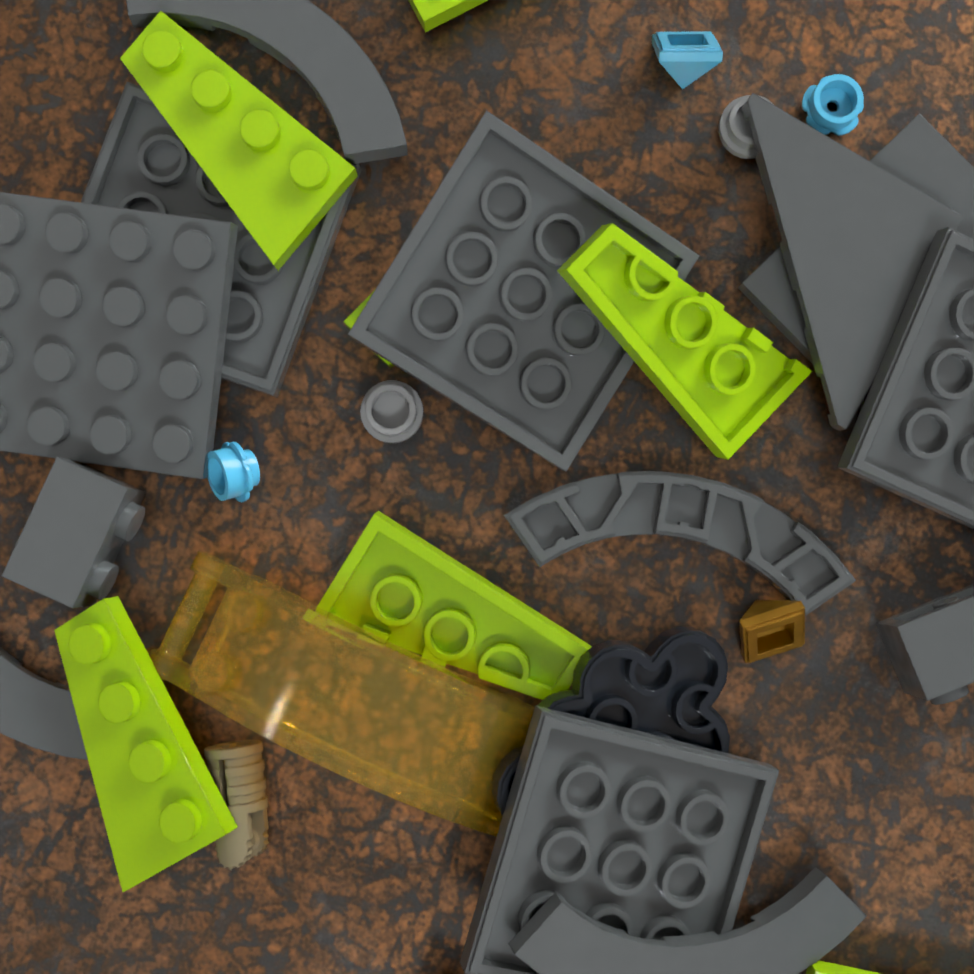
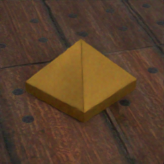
(771, 628)

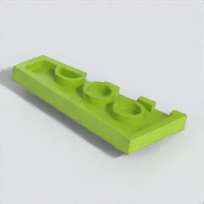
(249, 147)
(693, 351)
(449, 613)
(140, 754)

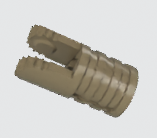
(239, 775)

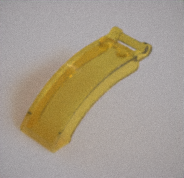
(343, 695)

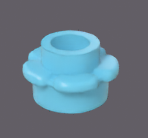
(844, 93)
(232, 472)

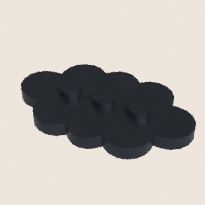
(650, 691)

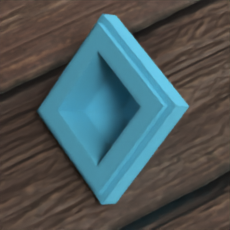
(687, 54)

